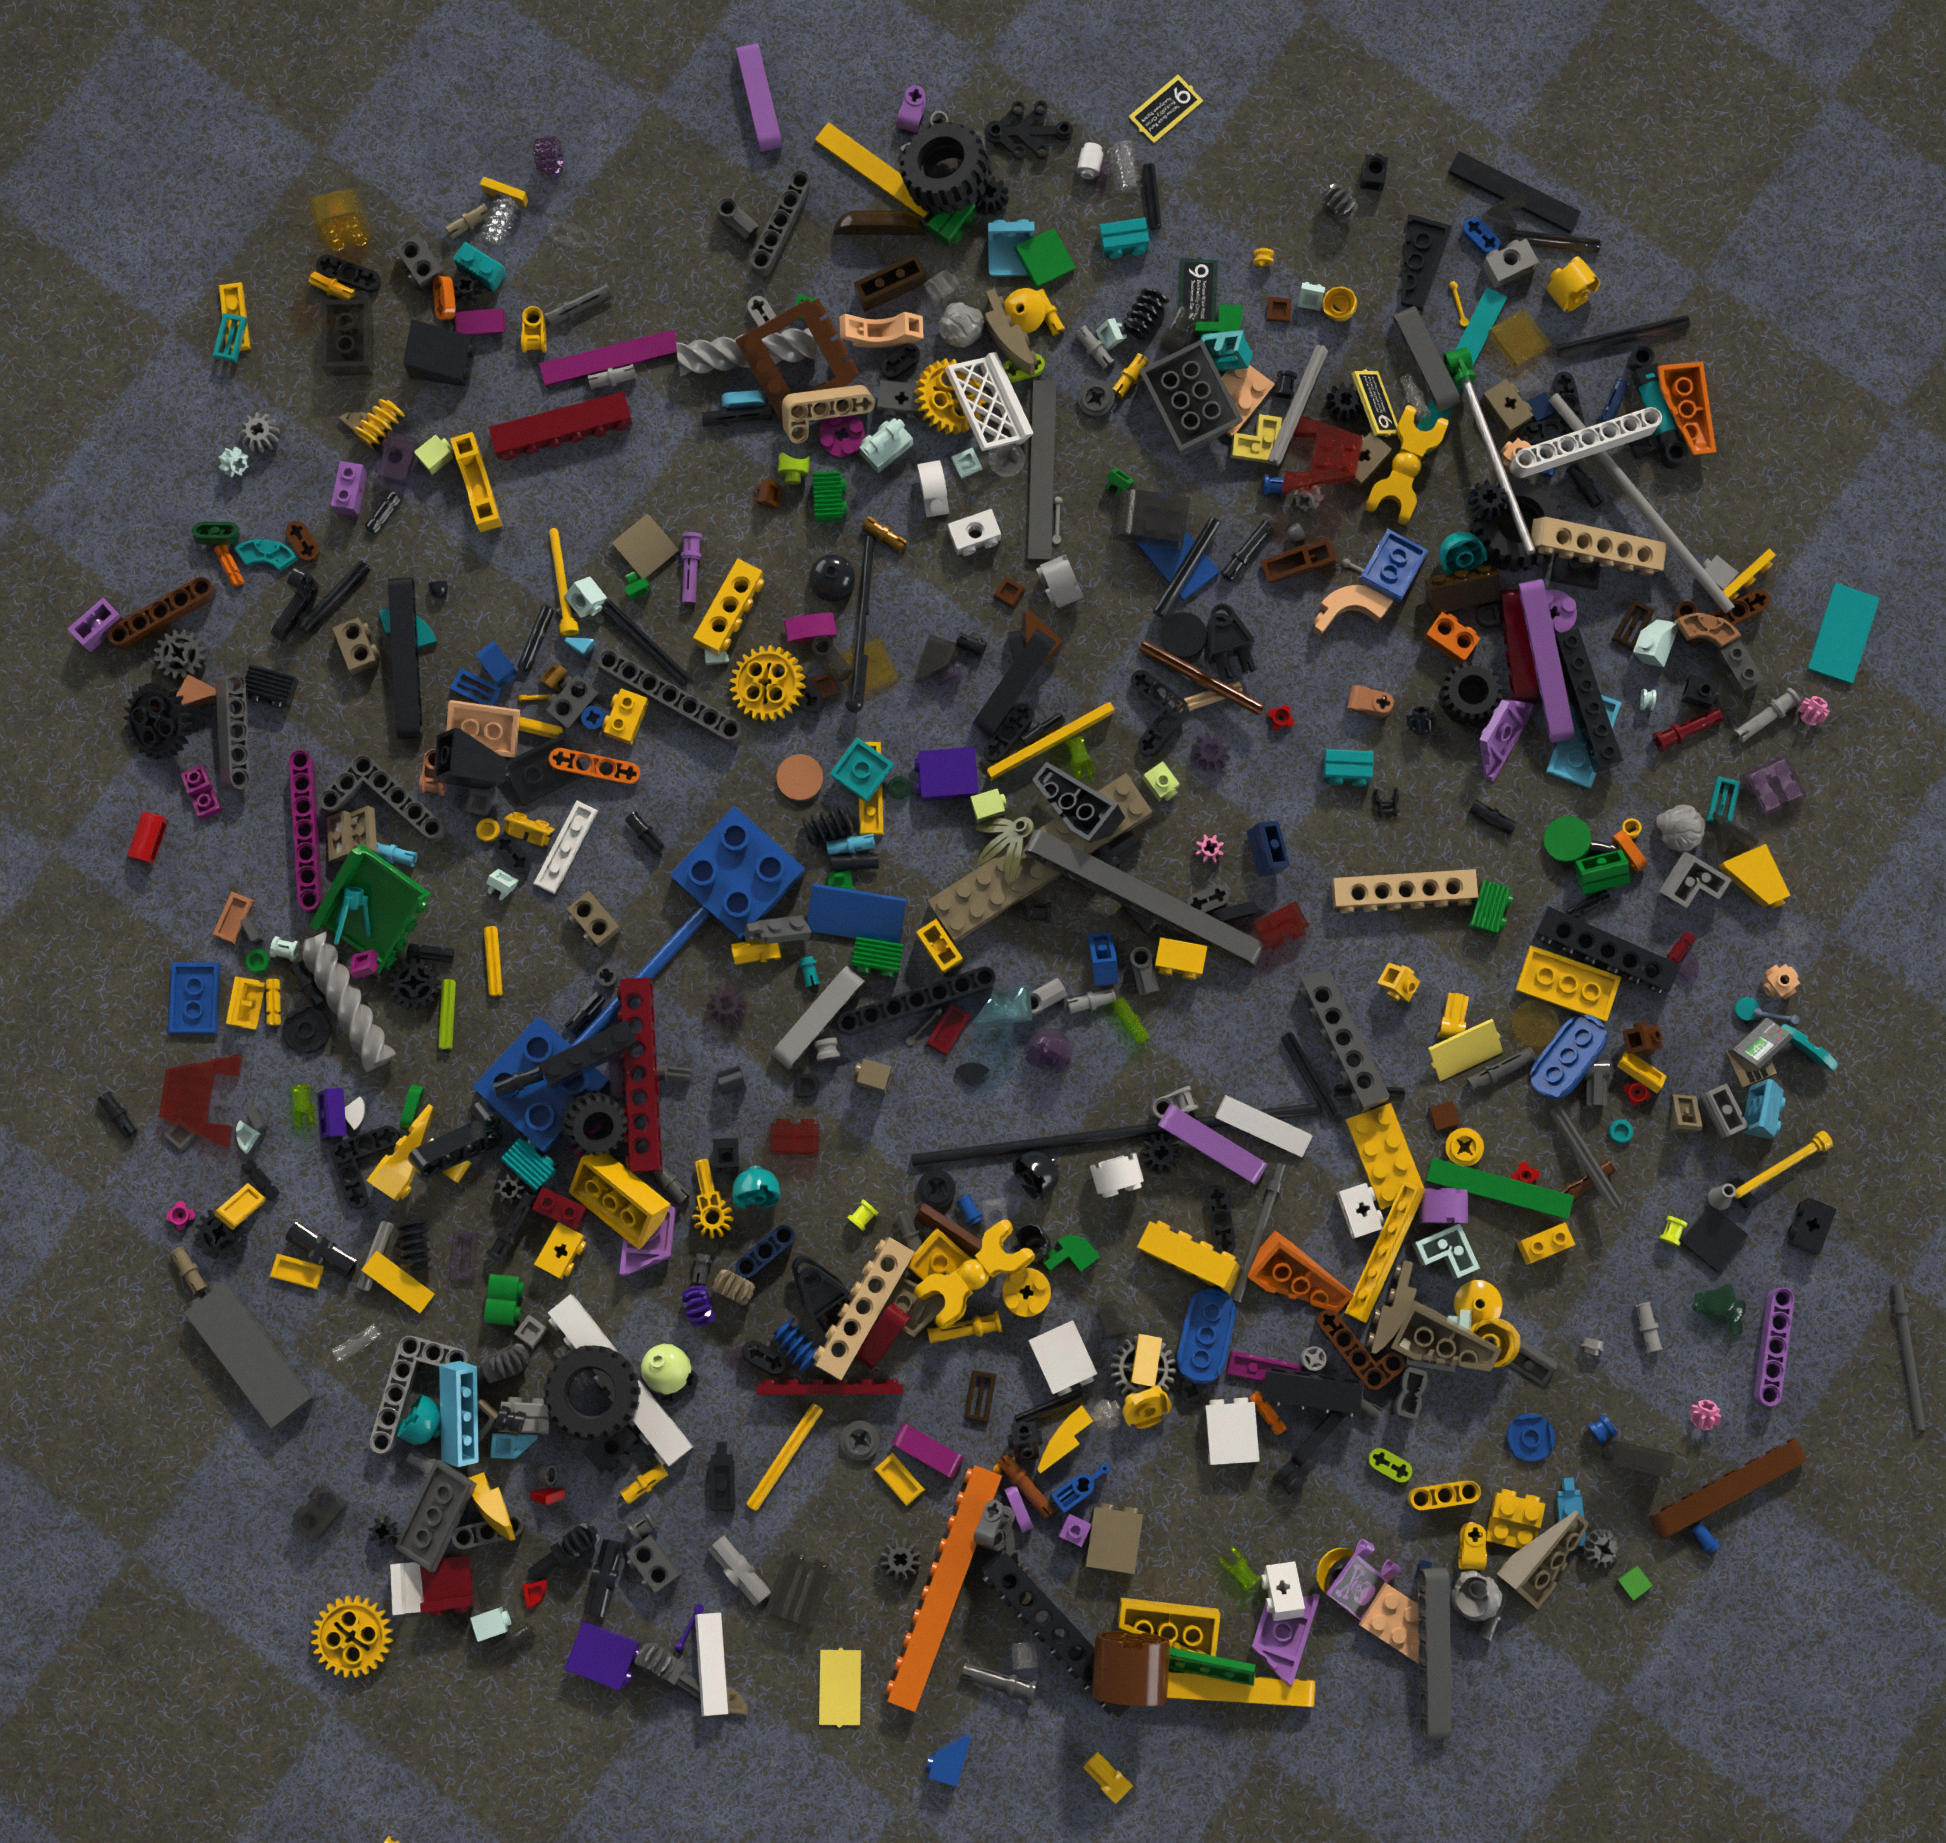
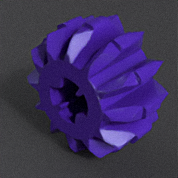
(698, 1306)

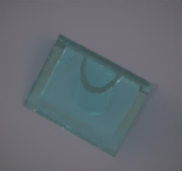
(1006, 1008)

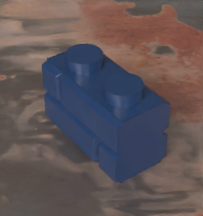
(1268, 848)

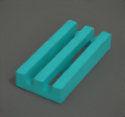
(238, 340)
(1728, 782)

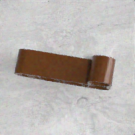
(1741, 604)
(1353, 1346)

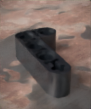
(461, 1144)

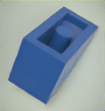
(497, 664)
(1103, 959)
(948, 1761)

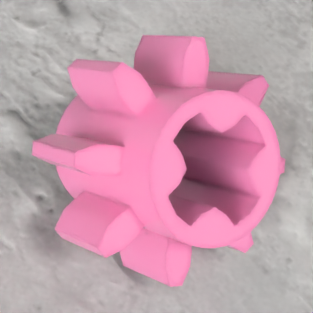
(1813, 710)
(1206, 854)
(1705, 1415)

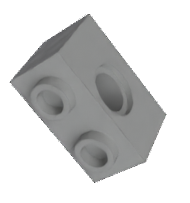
(1502, 273)

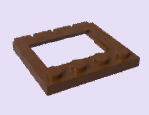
(765, 368)

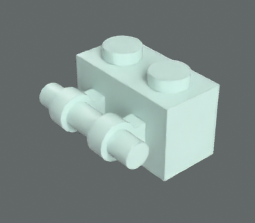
(886, 444)

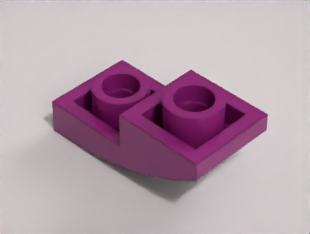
(481, 322)
(810, 626)
(201, 792)

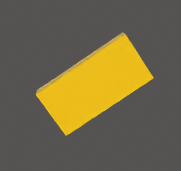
(493, 187)
(1642, 1071)
(240, 1206)
(297, 1271)
(899, 1479)

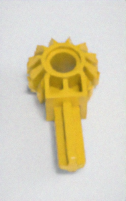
(709, 1202)

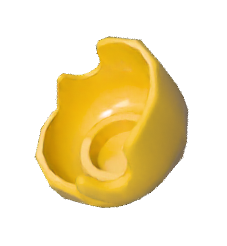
(1343, 299)

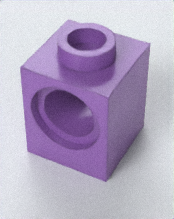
(1074, 1530)

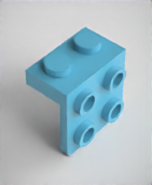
(1001, 242)

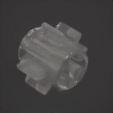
(1107, 1414)

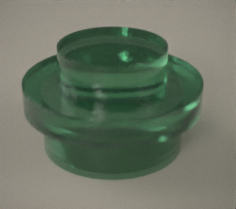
(899, 788)

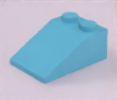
(1763, 1109)

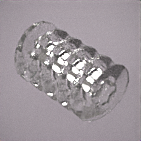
(1123, 167)
(499, 220)

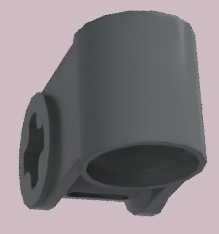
(994, 1528)

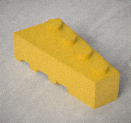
(1190, 1256)
(1185, 1625)

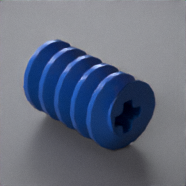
(796, 1344)

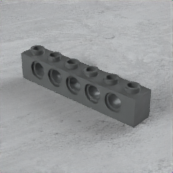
(1323, 983)

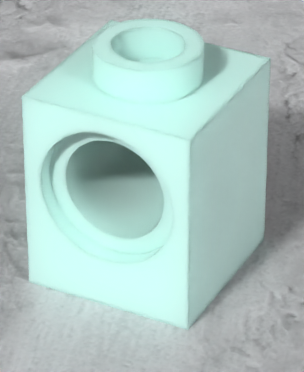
(585, 597)
(491, 1623)

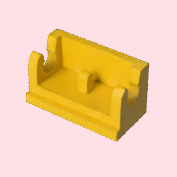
(245, 1003)

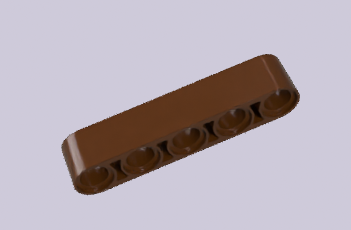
(150, 613)

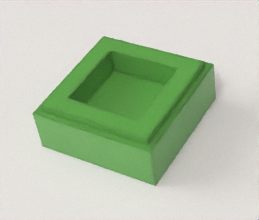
(1634, 1583)

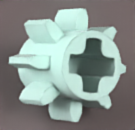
(237, 457)

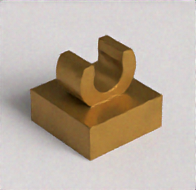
(553, 676)

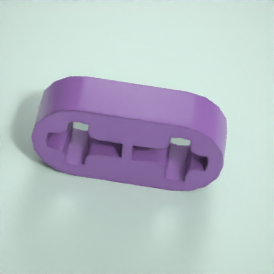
(1019, 1508)

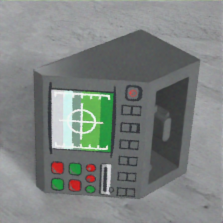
(1760, 1045)

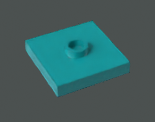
(862, 770)

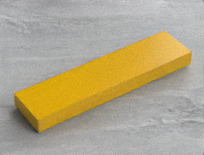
(872, 812)

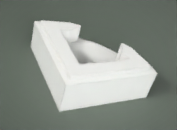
(355, 1113)

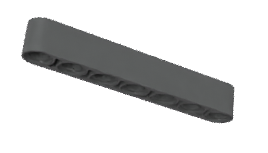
(661, 689)
(1434, 1653)

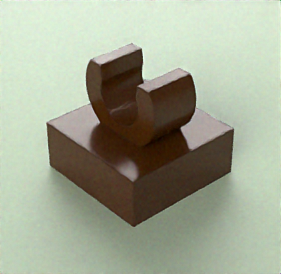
(768, 493)

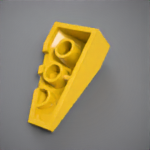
(394, 1171)

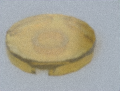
(1529, 1028)

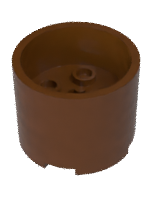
(1131, 1668)

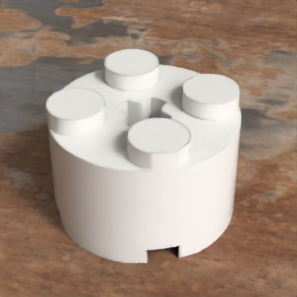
(1117, 1174)

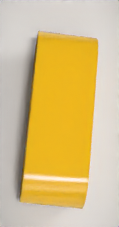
(1455, 1495)

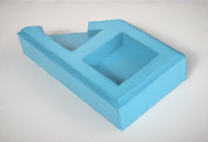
(509, 1445)

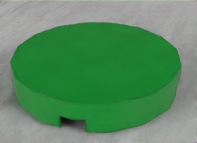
(1567, 839)

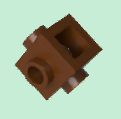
(1642, 1039)

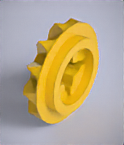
(1464, 1135)

